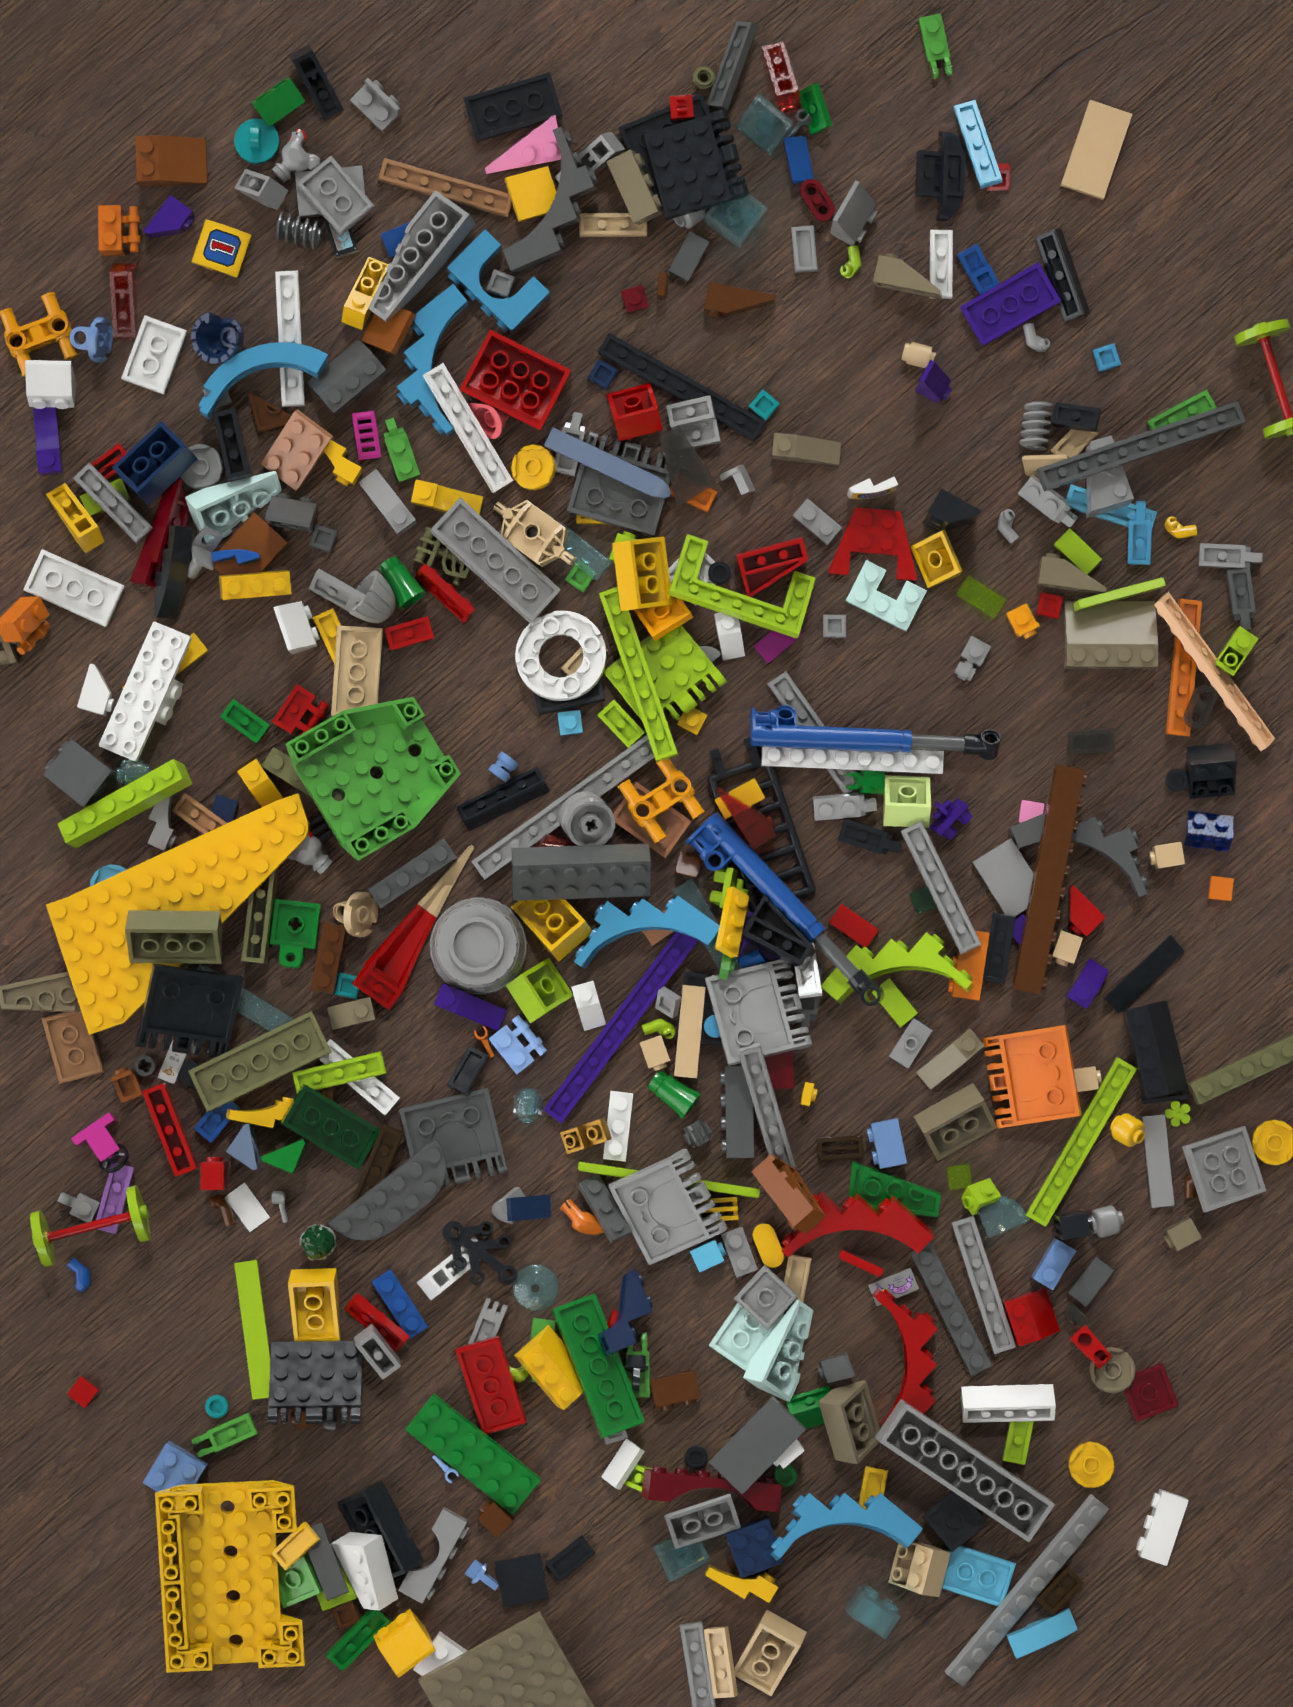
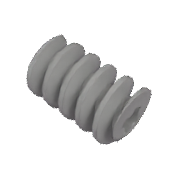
(1035, 425)

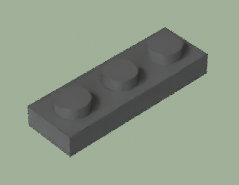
(604, 1208)

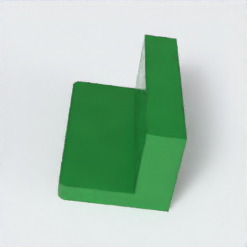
(278, 101)
(806, 1407)

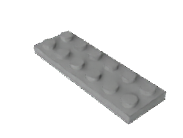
(495, 560)

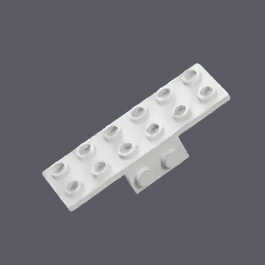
(147, 693)

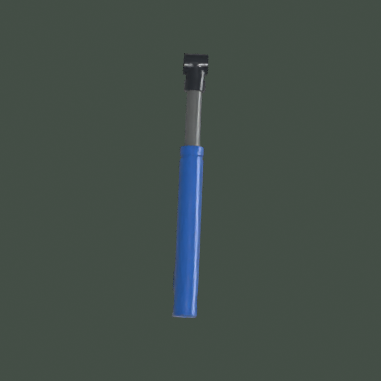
(780, 729)
(720, 838)

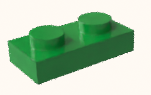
(814, 104)
(245, 721)

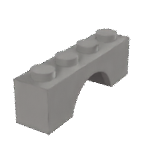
(419, 1581)

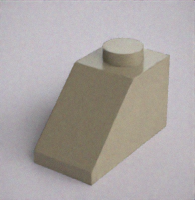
(352, 1013)

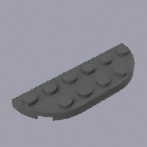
(395, 1196)

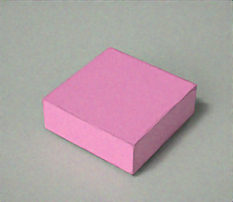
(1030, 810)

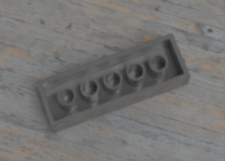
(581, 872)

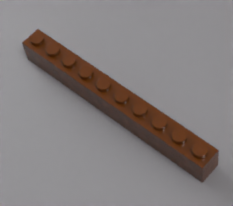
(1048, 878)

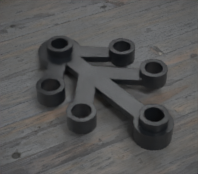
(477, 1251)

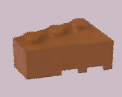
(789, 1193)

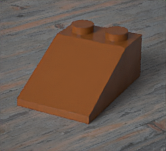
(170, 161)

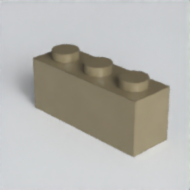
(635, 186)

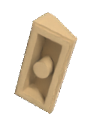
(1033, 462)

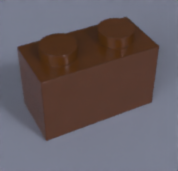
(675, 1389)

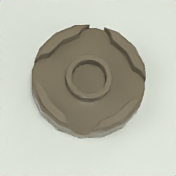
(1116, 1374)

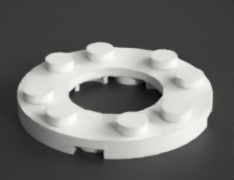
(552, 625)

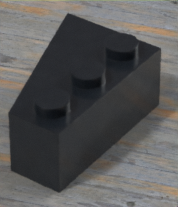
(776, 935)

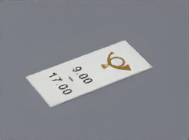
(171, 1066)

